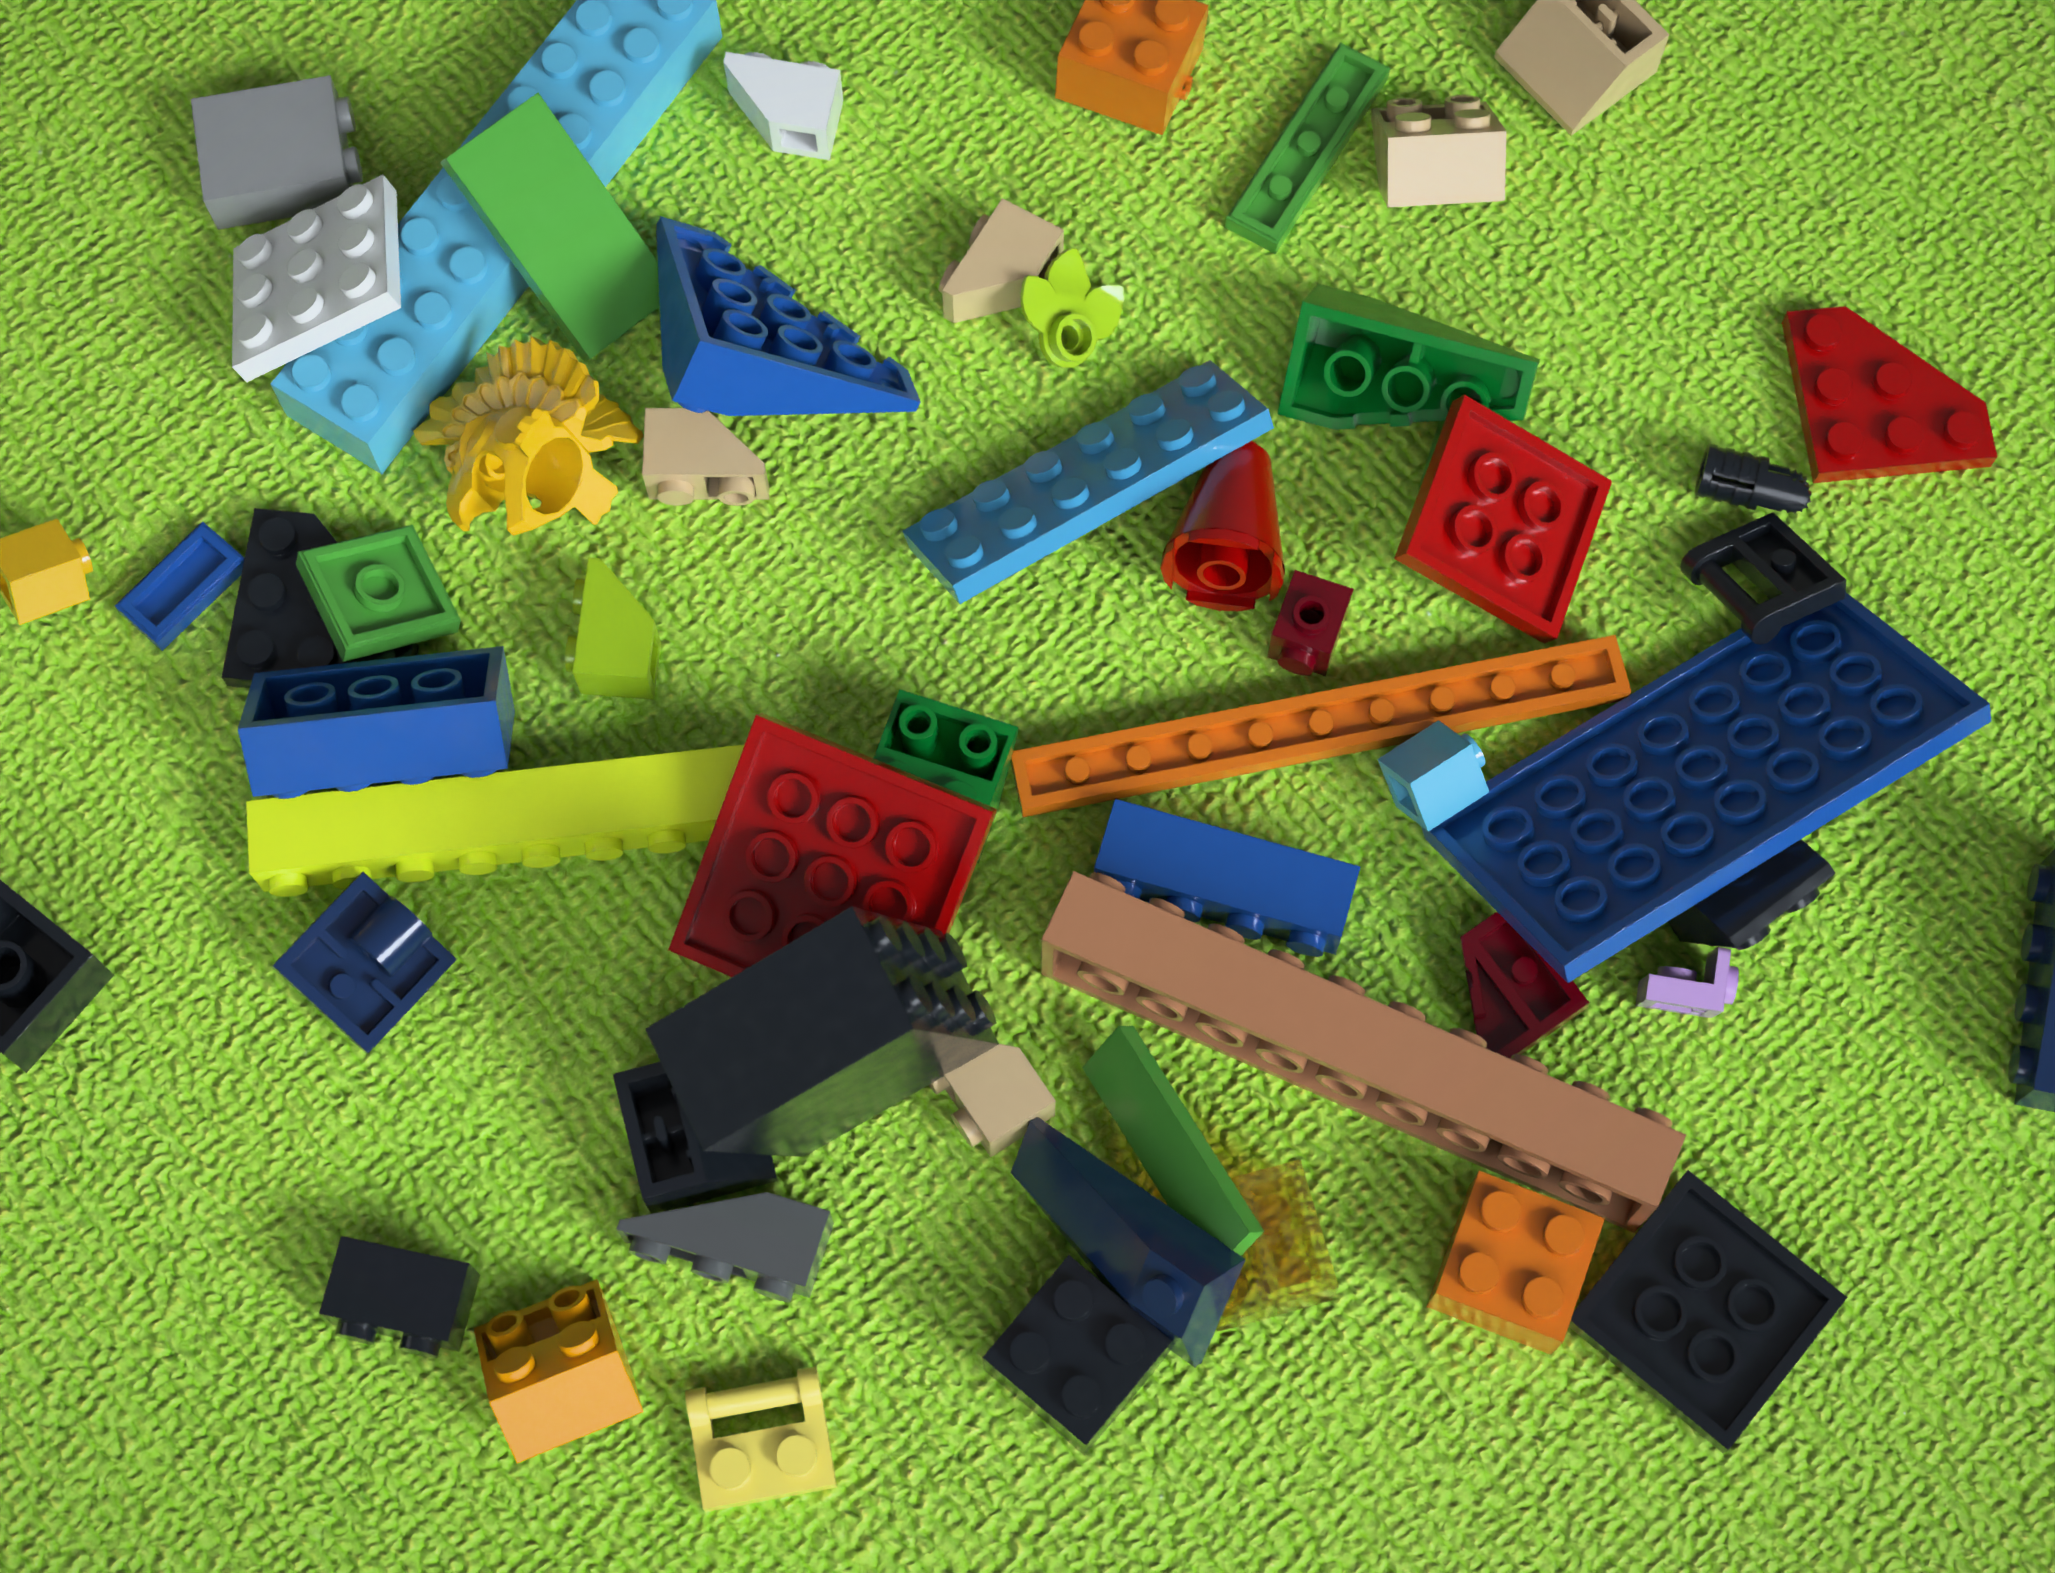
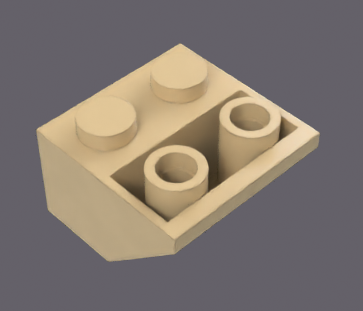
(1582, 55)
(1439, 152)

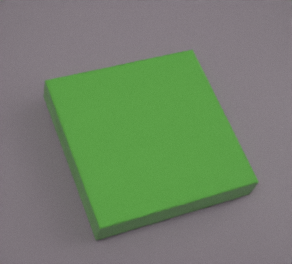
(377, 592)

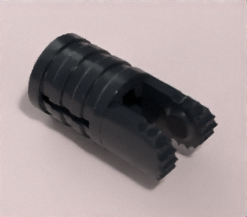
(1750, 481)

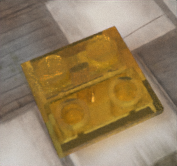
(1290, 1260)

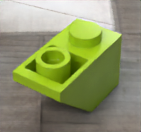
(615, 638)

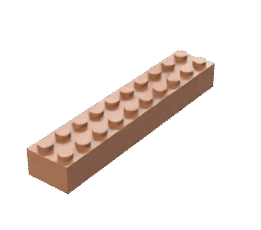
(1360, 1051)

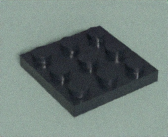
(1706, 1311)

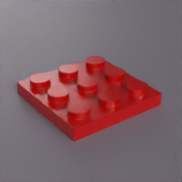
(1503, 519)

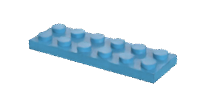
(1086, 480)

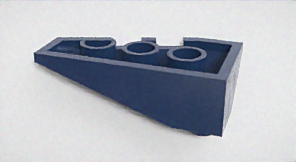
(1131, 1239)

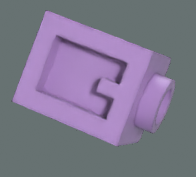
(1679, 992)

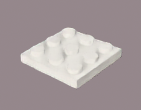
(315, 278)

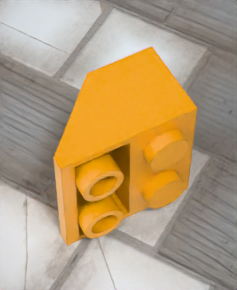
(556, 1370)

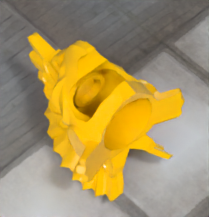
(525, 434)

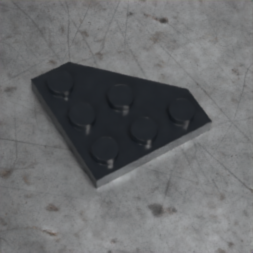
(274, 613)

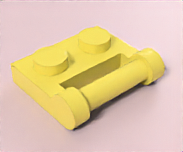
(764, 1461)

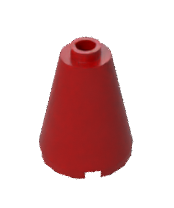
(1228, 535)

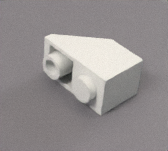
(787, 102)

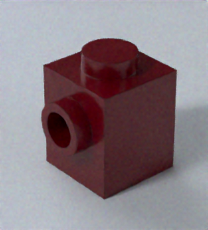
(1309, 624)

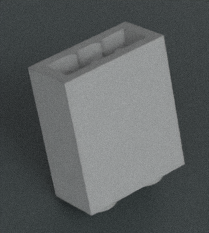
(274, 150)

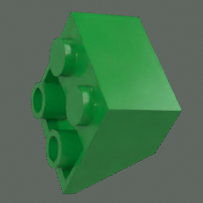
(949, 747)

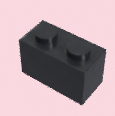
(399, 1296)

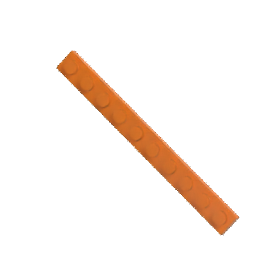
(1318, 725)

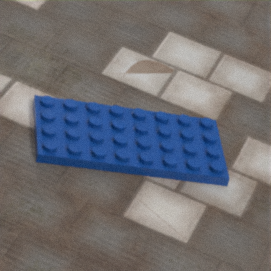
(1702, 780)

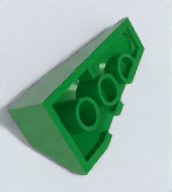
(1386, 365)

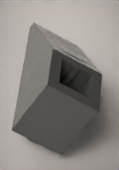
(748, 1236)

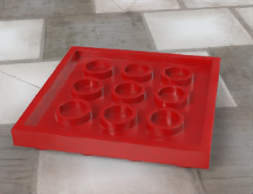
(820, 833)

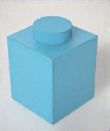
(1434, 774)

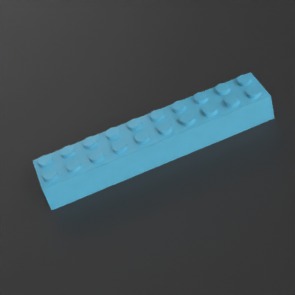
(607, 82)

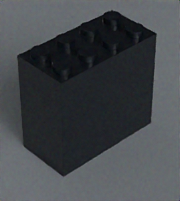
(822, 1035)

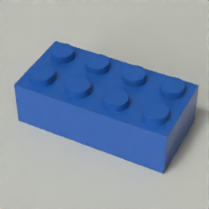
(377, 722)

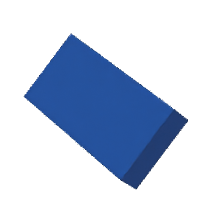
(181, 586)

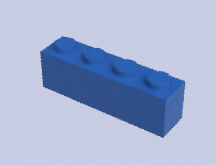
(1229, 877)

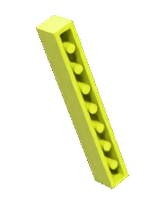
(488, 820)

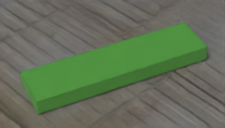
(1307, 148)
(1169, 1140)

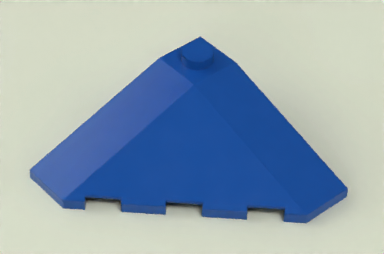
(750, 349)

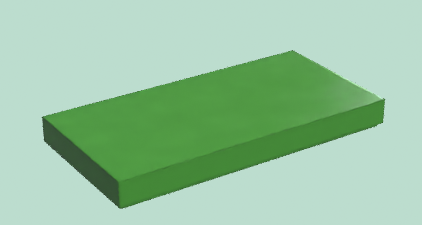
(558, 226)

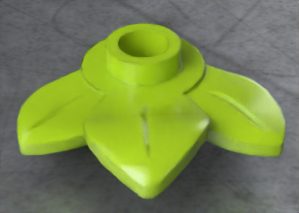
(1070, 304)

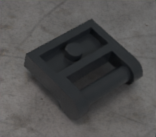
(1777, 564)

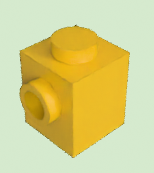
(43, 571)

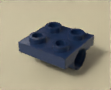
(364, 962)

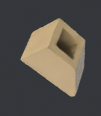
(999, 257)
(698, 459)
(996, 1097)

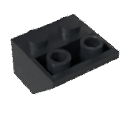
(1743, 909)
(666, 1150)

